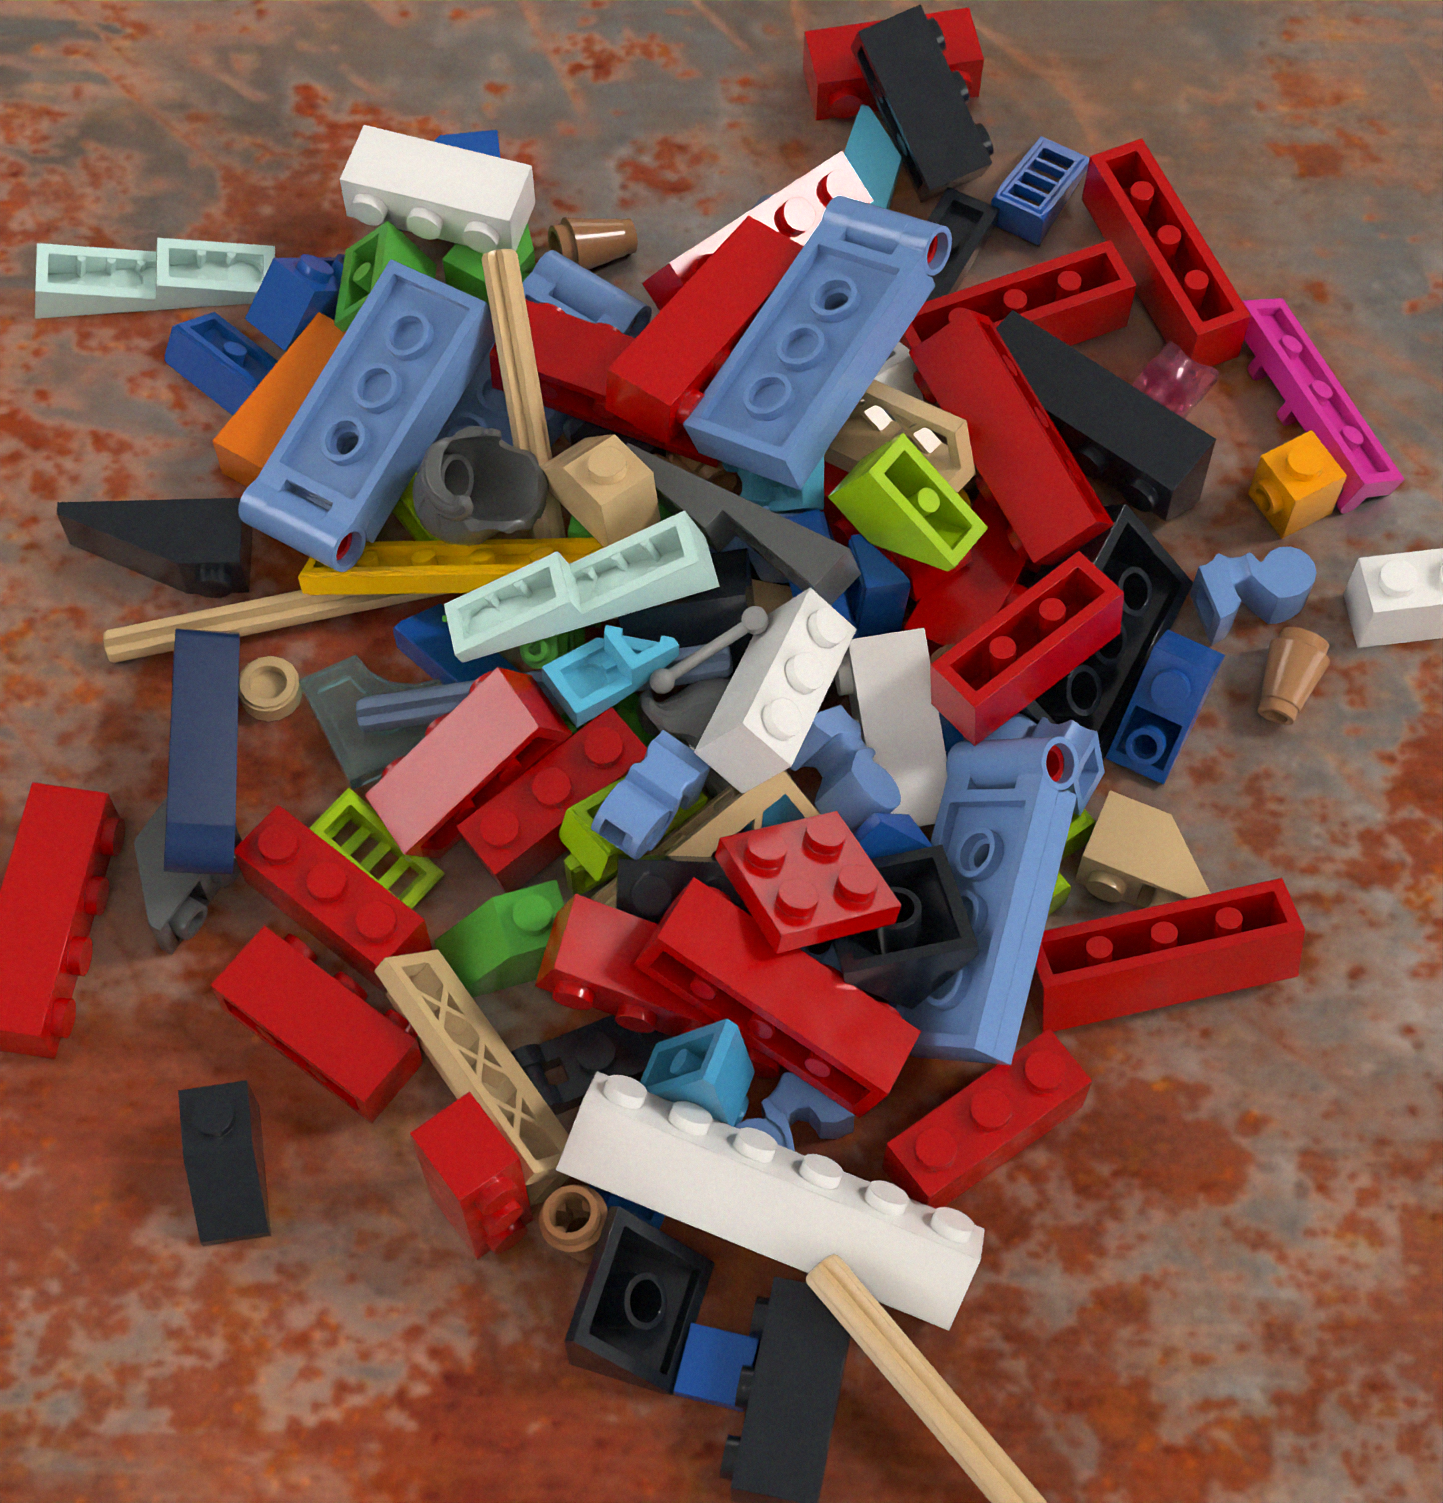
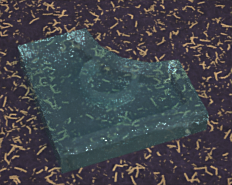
(333, 701)

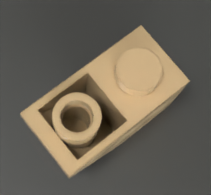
(1138, 857)

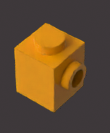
(1296, 484)

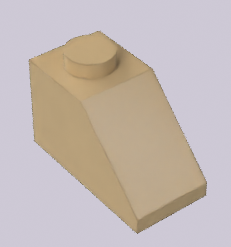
(604, 488)

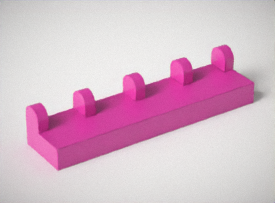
(1317, 401)

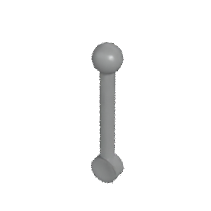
(753, 621)

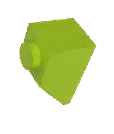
(908, 506)

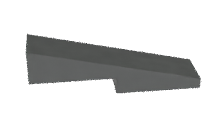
(721, 515)

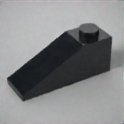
(178, 542)

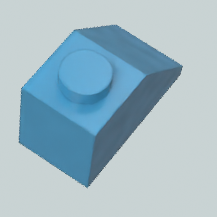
(704, 1069)

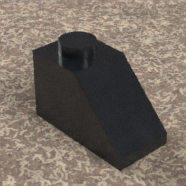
(225, 1162)

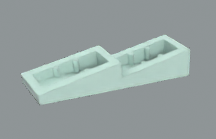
(123, 280)
(558, 597)

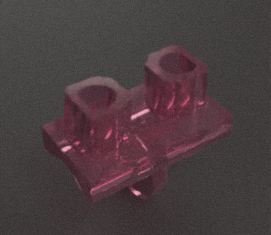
(1176, 380)

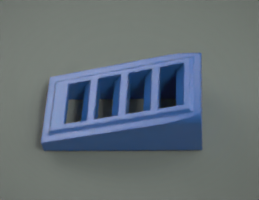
(1028, 219)

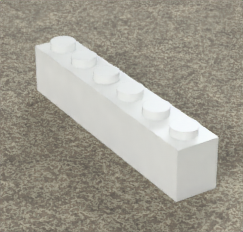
(771, 1197)

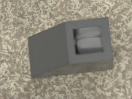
(174, 901)

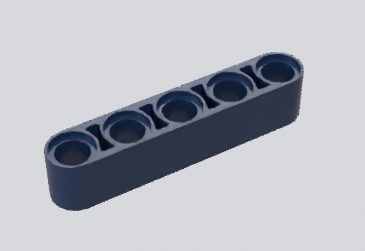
(202, 753)

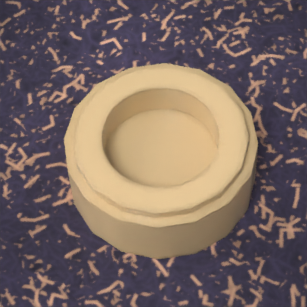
(269, 688)

